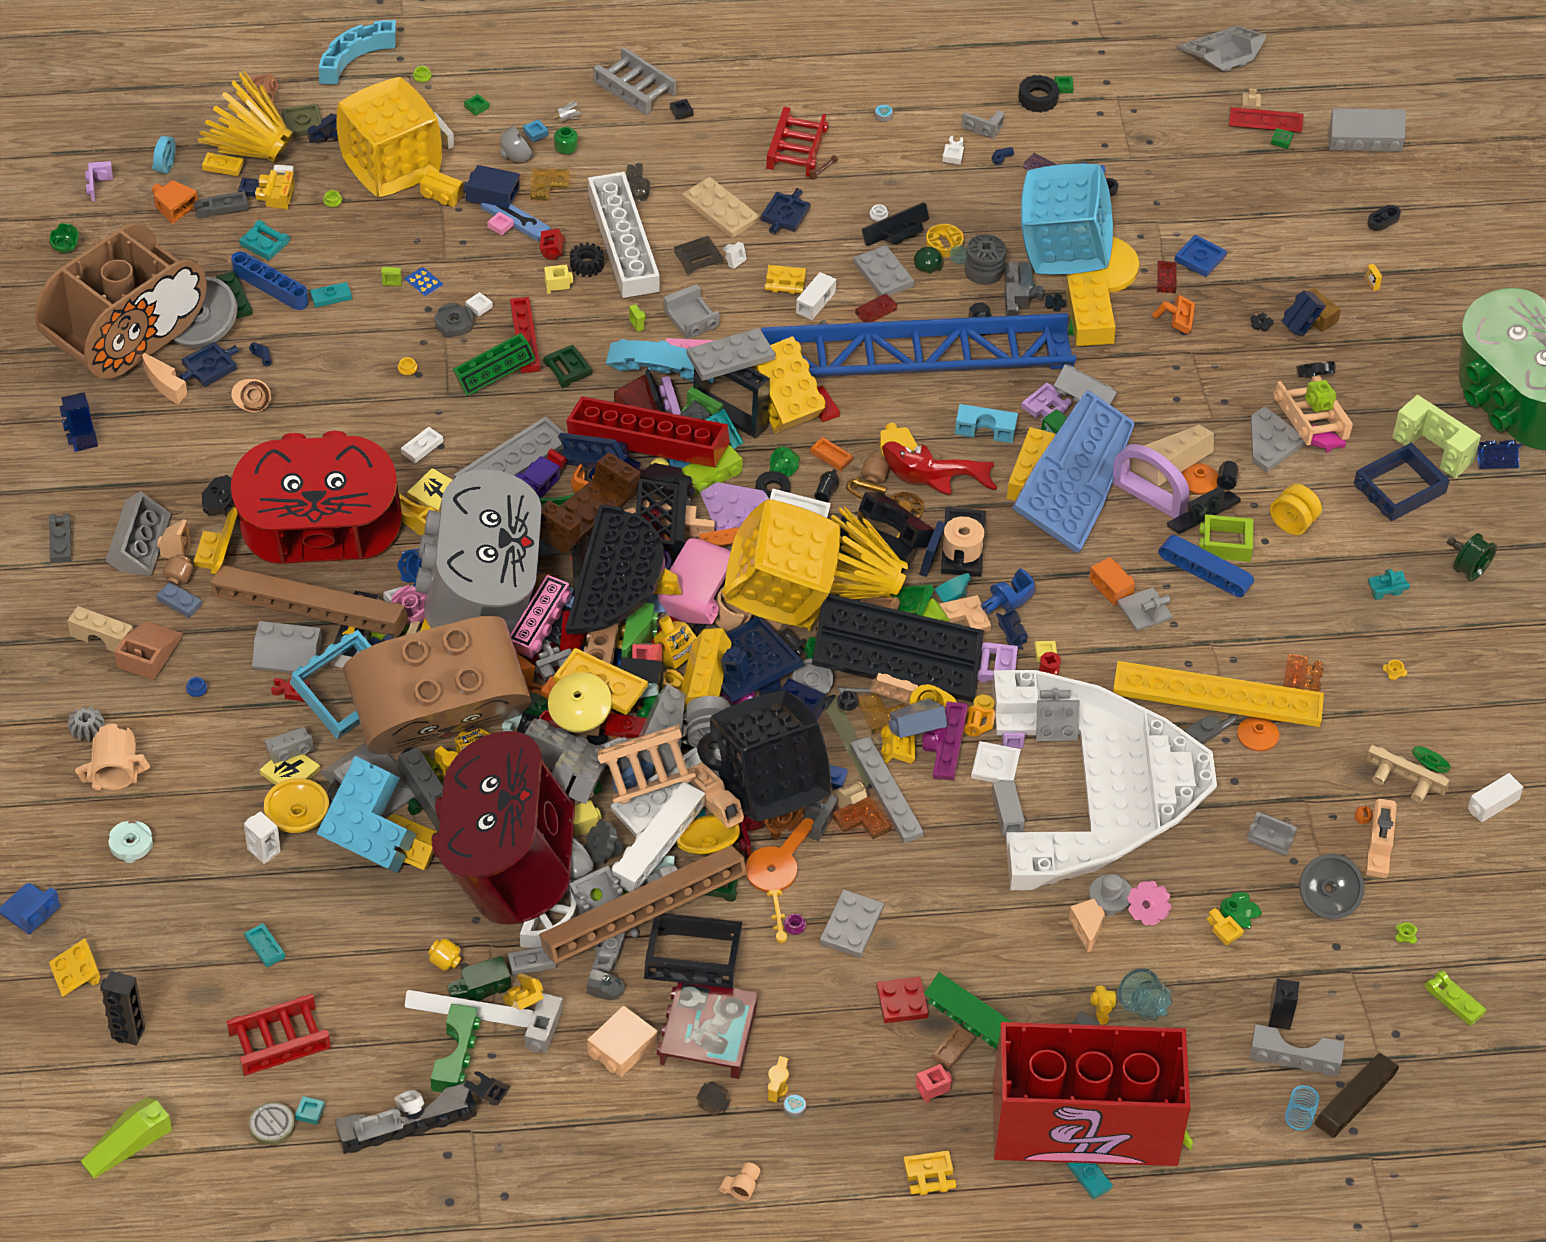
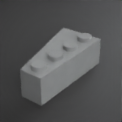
(664, 713)

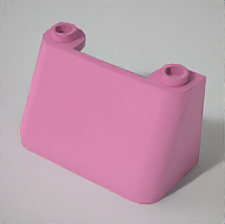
(700, 573)

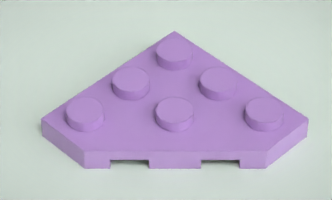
(731, 504)

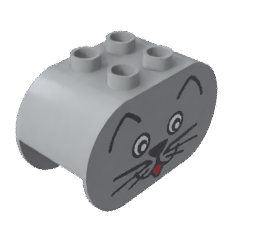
(480, 549)

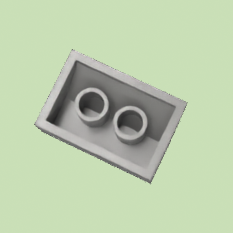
(1077, 383)
(285, 646)

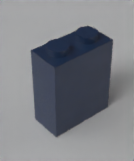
(492, 186)

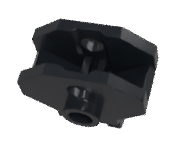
(221, 501)

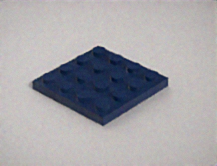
(766, 653)

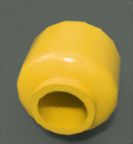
(444, 954)

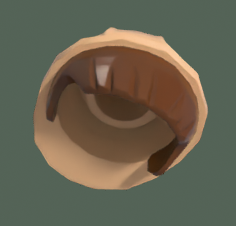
(251, 395)

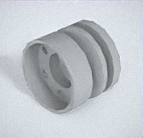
(698, 717)

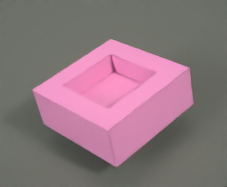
(500, 223)

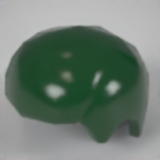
(928, 259)

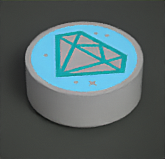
(883, 113)
(794, 1106)

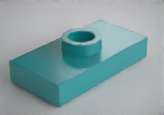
(330, 294)
(264, 945)
(1091, 1178)

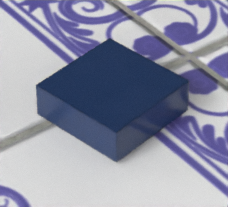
(249, 186)

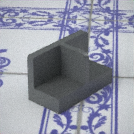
(821, 814)

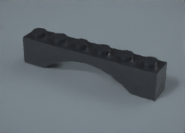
(450, 1107)

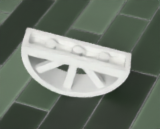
(530, 937)

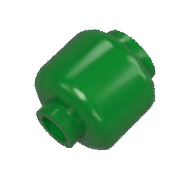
(566, 140)

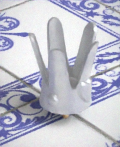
(565, 113)

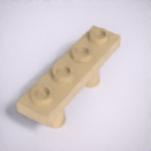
(1417, 773)

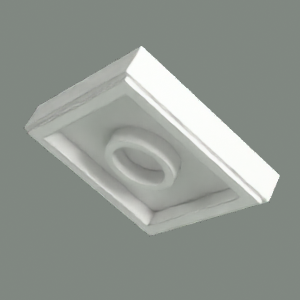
(995, 762)

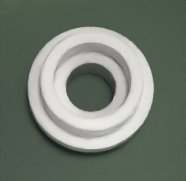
(878, 212)

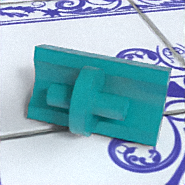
(1390, 582)

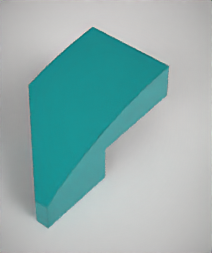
(953, 588)

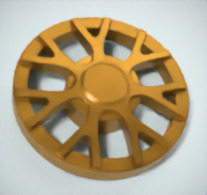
(907, 504)

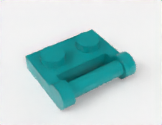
(261, 244)

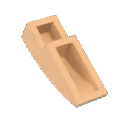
(164, 379)

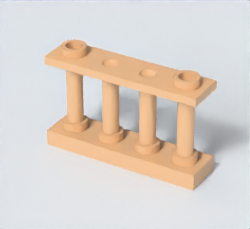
(1337, 417)
(650, 743)

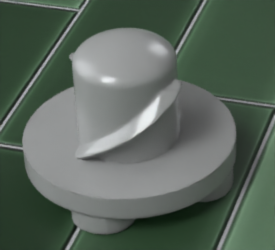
(1110, 893)

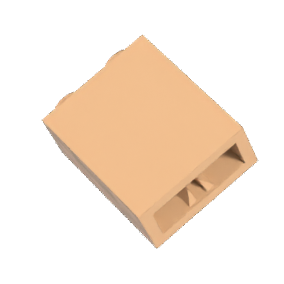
(622, 1041)

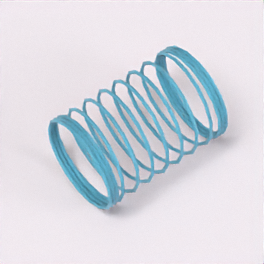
(1291, 1102)

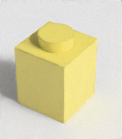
(585, 818)

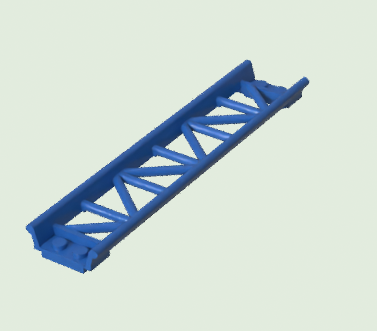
(1053, 327)

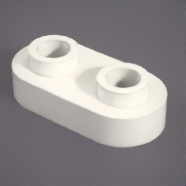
(409, 1101)

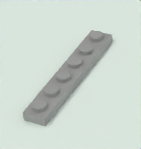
(886, 790)

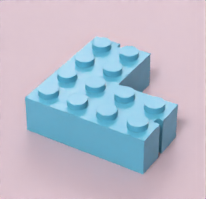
(356, 817)

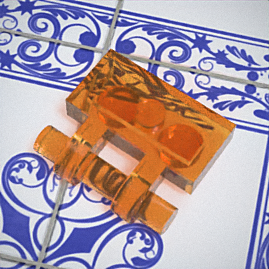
(1296, 672)

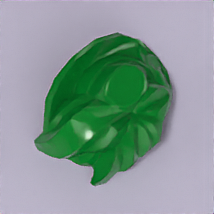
(784, 461)

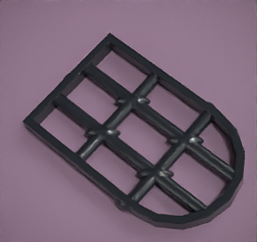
(654, 390)

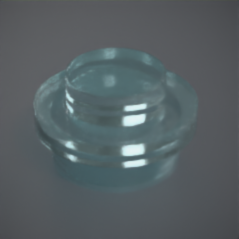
(958, 254)

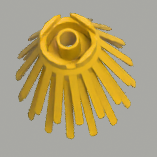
(259, 134)
(882, 568)

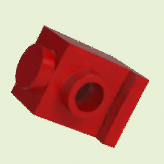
(551, 247)

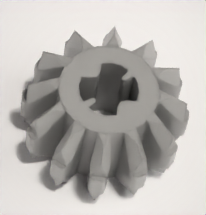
(85, 723)

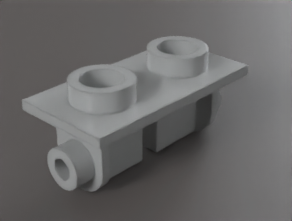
(377, 1124)

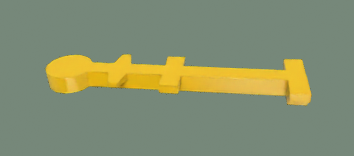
(781, 936)

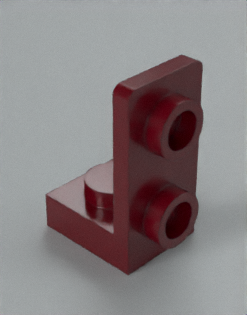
(746, 825)

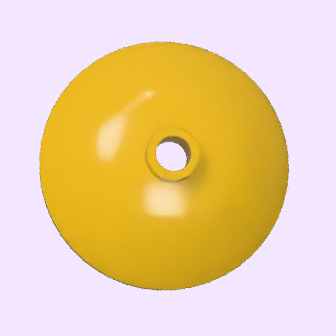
(296, 797)
(707, 836)

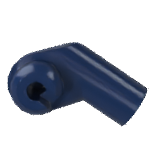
(1000, 154)
(262, 352)

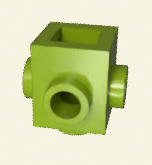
(1320, 396)

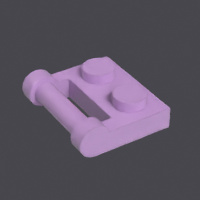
(1005, 659)

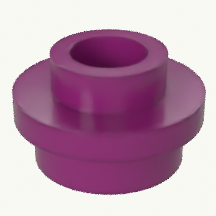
(795, 919)

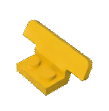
(214, 545)
(421, 848)

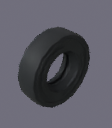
(773, 477)

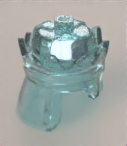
(1144, 994)

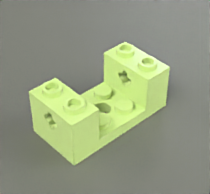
(1456, 439)

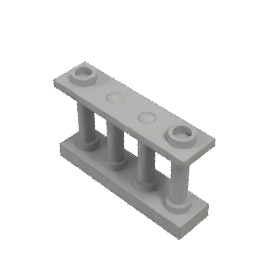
(629, 93)

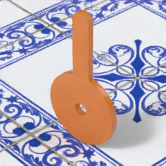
(780, 859)

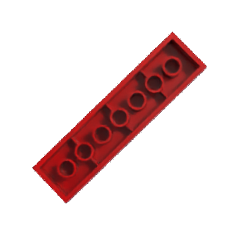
(651, 431)

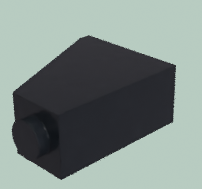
(1283, 1003)

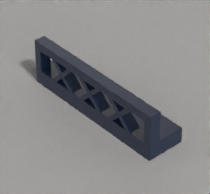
(587, 456)

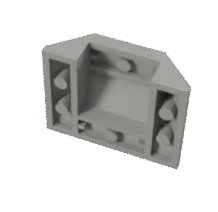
(1226, 48)
(401, 793)

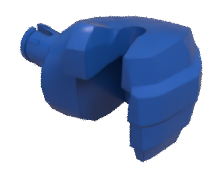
(1007, 597)

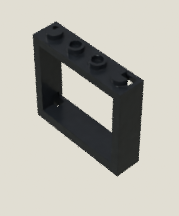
(748, 378)
(693, 971)

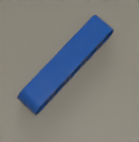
(269, 280)
(1206, 566)

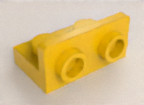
(897, 747)
(526, 995)

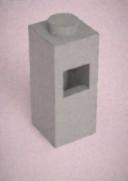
(1007, 807)
(543, 1023)

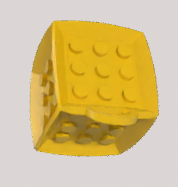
(389, 136)
(782, 562)

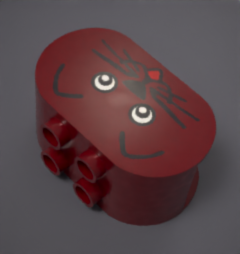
(505, 828)

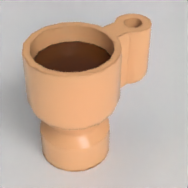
(743, 1184)

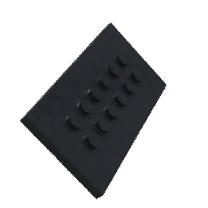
(905, 645)

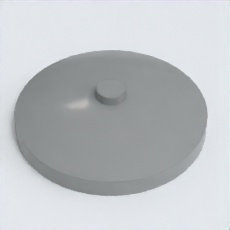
(214, 317)

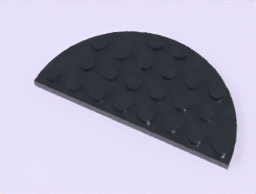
(618, 570)

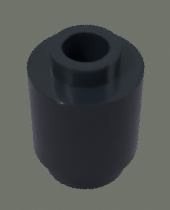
(1227, 475)

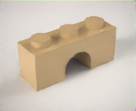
(85, 624)

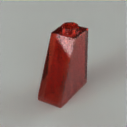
(636, 394)

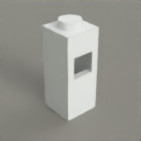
(816, 296)
(1495, 797)

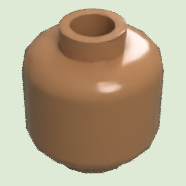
(875, 469)
(178, 570)

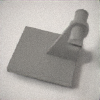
(1145, 608)
(1057, 718)

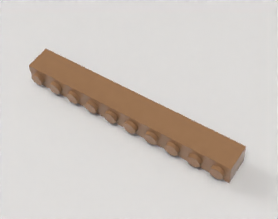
(310, 601)
(642, 904)

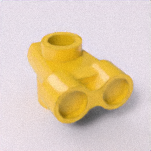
(1104, 1003)

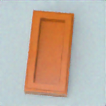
(831, 454)

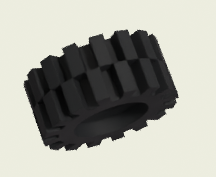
(586, 267)

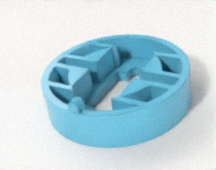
(164, 154)

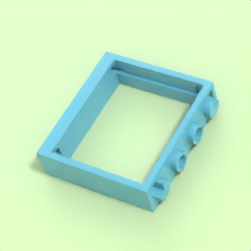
(315, 664)

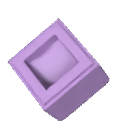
(1013, 740)

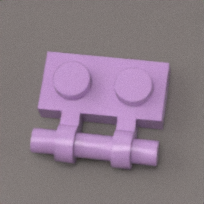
(1042, 399)

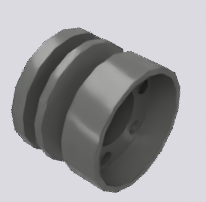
(985, 259)

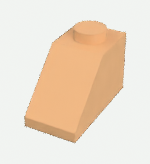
(175, 540)
(1087, 922)

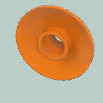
(1200, 478)
(1258, 734)

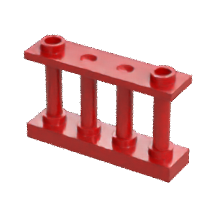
(782, 131)
(284, 1052)

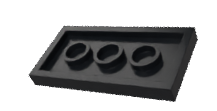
(957, 566)

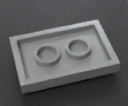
(883, 271)
(851, 923)

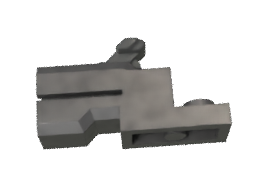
(1019, 287)

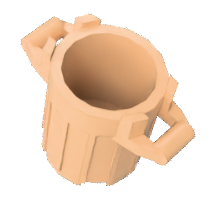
(112, 760)

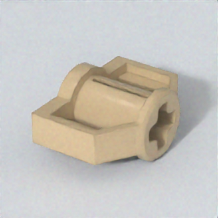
(849, 794)

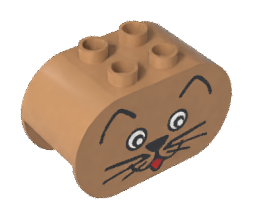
(436, 684)

